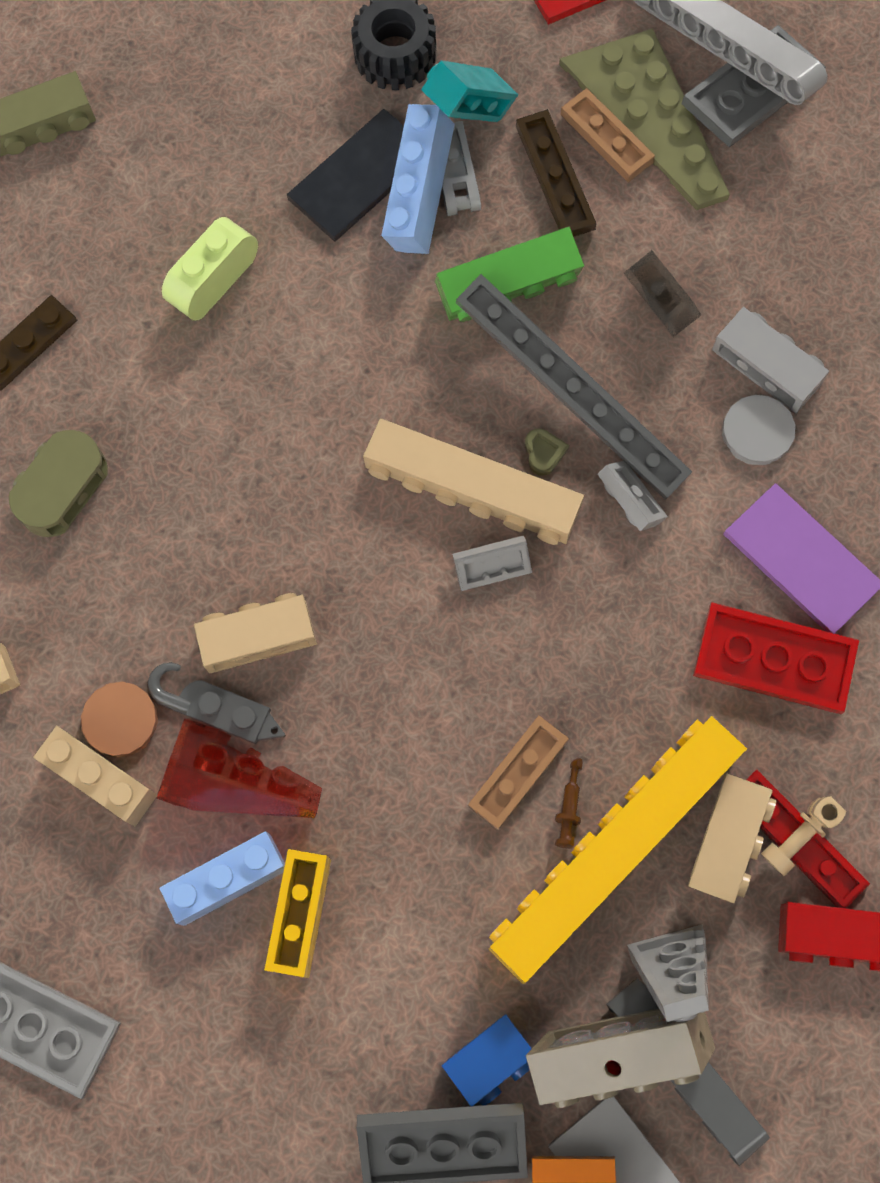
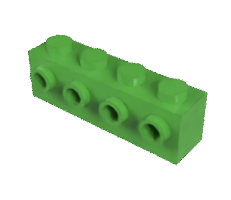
(515, 270)

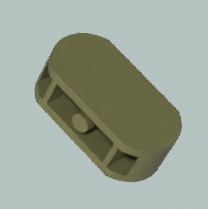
(58, 483)

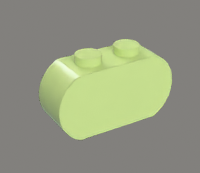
(209, 268)

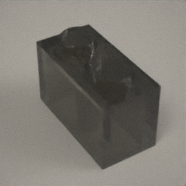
(662, 293)

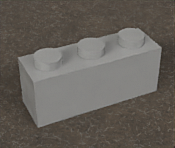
(770, 359)

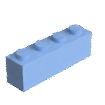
(418, 179)

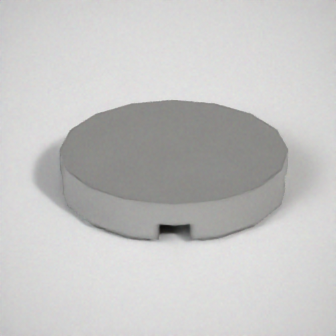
(758, 429)

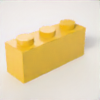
(298, 913)

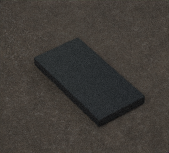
(351, 177)

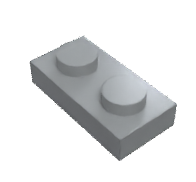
(632, 495)

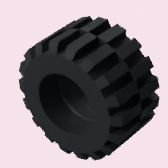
(394, 63)

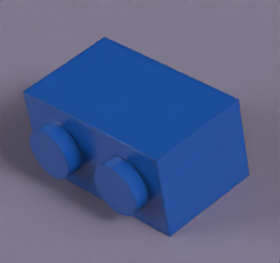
(488, 1062)

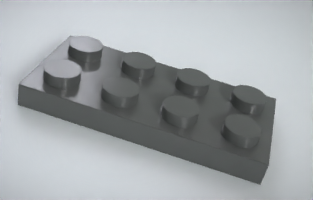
(733, 102)
(443, 1145)

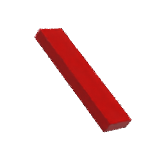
(818, 857)

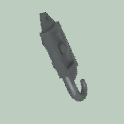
(216, 707)

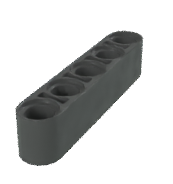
(709, 1095)

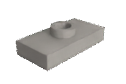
(492, 563)

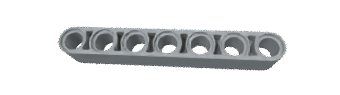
(743, 45)

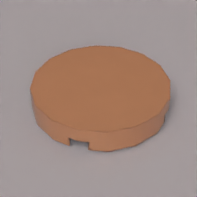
(119, 719)

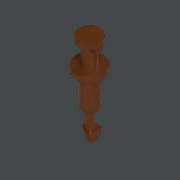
(569, 808)

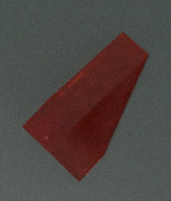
(218, 778)

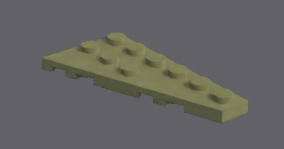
(643, 93)

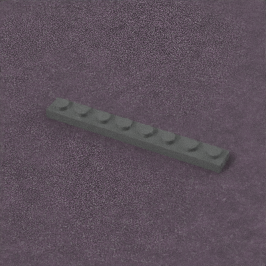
(573, 386)

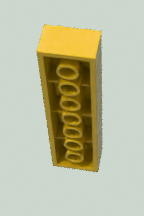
(622, 844)

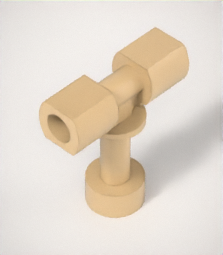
(822, 813)

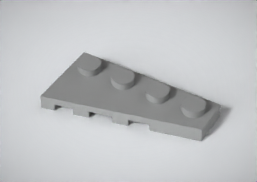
(675, 972)

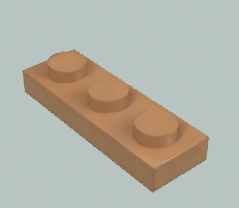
(607, 135)
(518, 772)

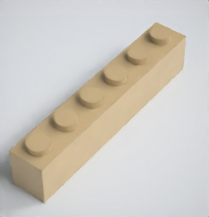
(473, 482)

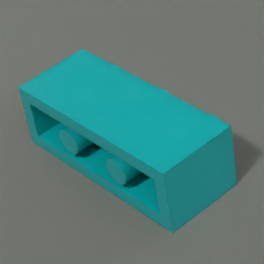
(469, 91)

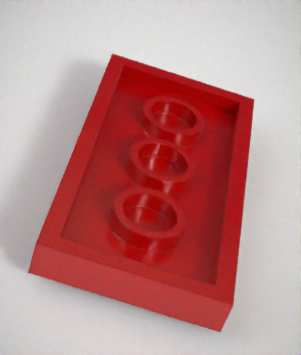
(776, 658)

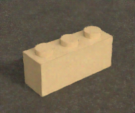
(254, 633)
(95, 776)
(732, 838)

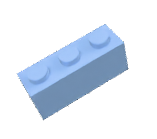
(223, 879)

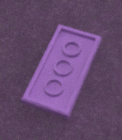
(803, 559)

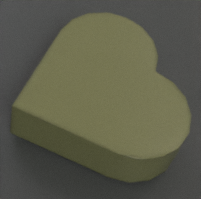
(544, 451)

